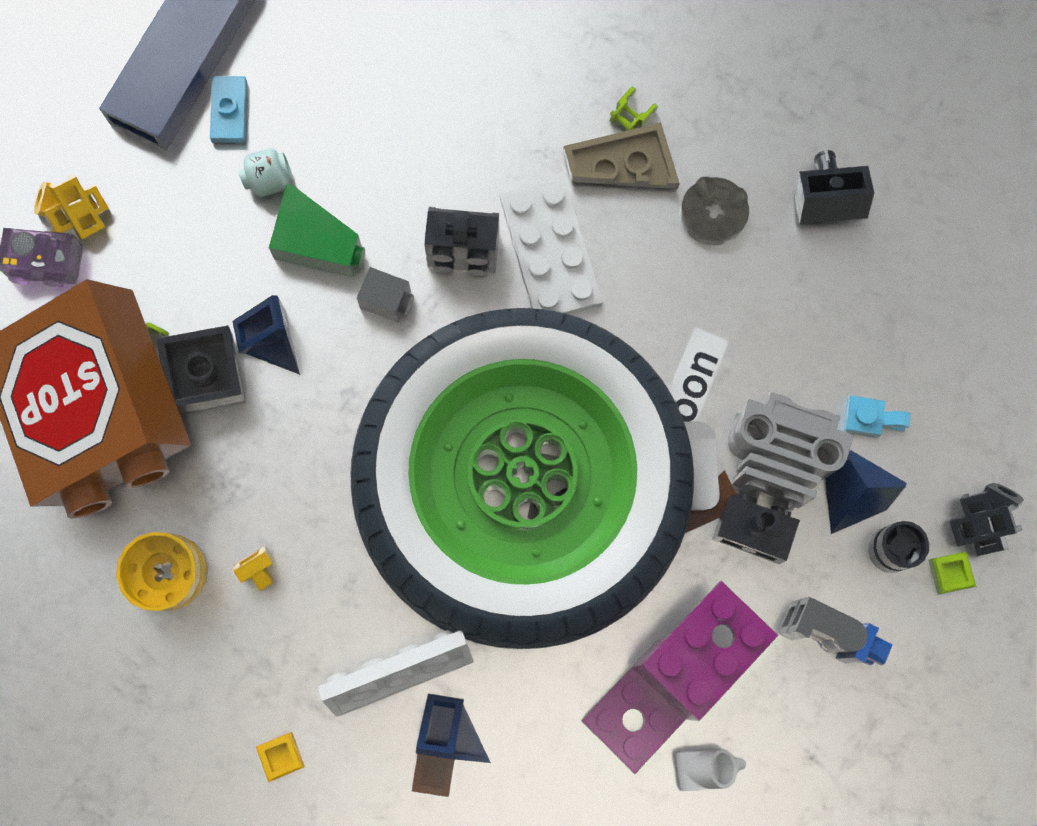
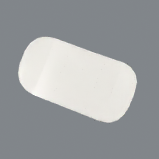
(704, 455)

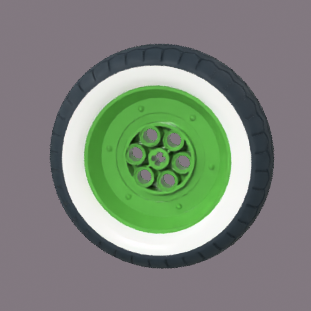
(485, 565)

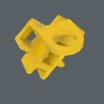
(81, 214)

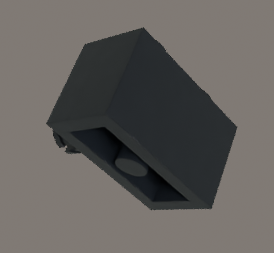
(833, 192)
(756, 528)

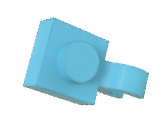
(868, 417)

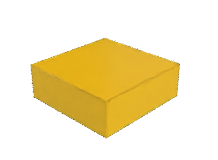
(280, 757)

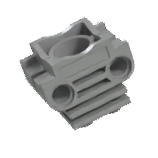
(786, 450)

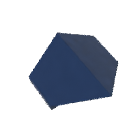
(266, 334)
(859, 492)
(448, 731)

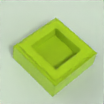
(952, 573)

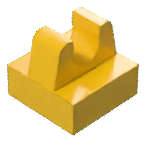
(256, 568)

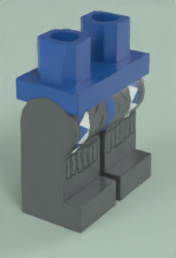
(835, 632)

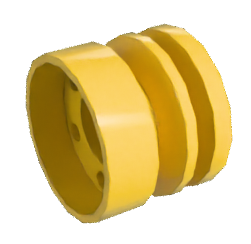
(141, 573)

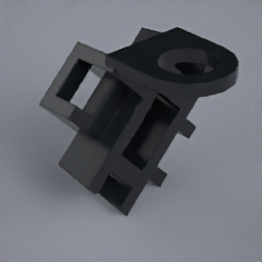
(999, 504)

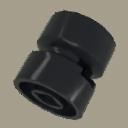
(898, 547)

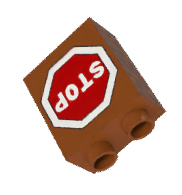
(86, 399)

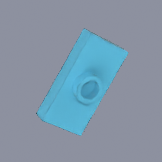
(228, 109)

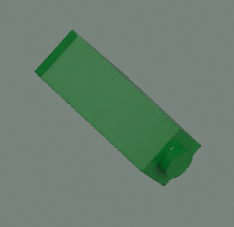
(313, 236)

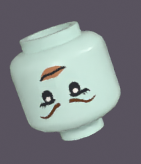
(265, 172)

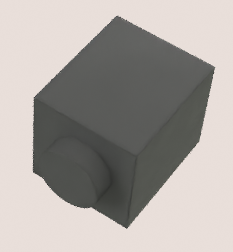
(385, 295)

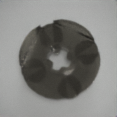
(728, 197)

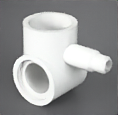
(707, 769)

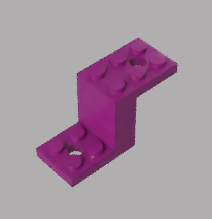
(679, 677)

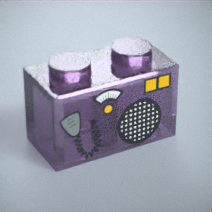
(40, 257)

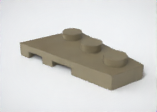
(624, 158)

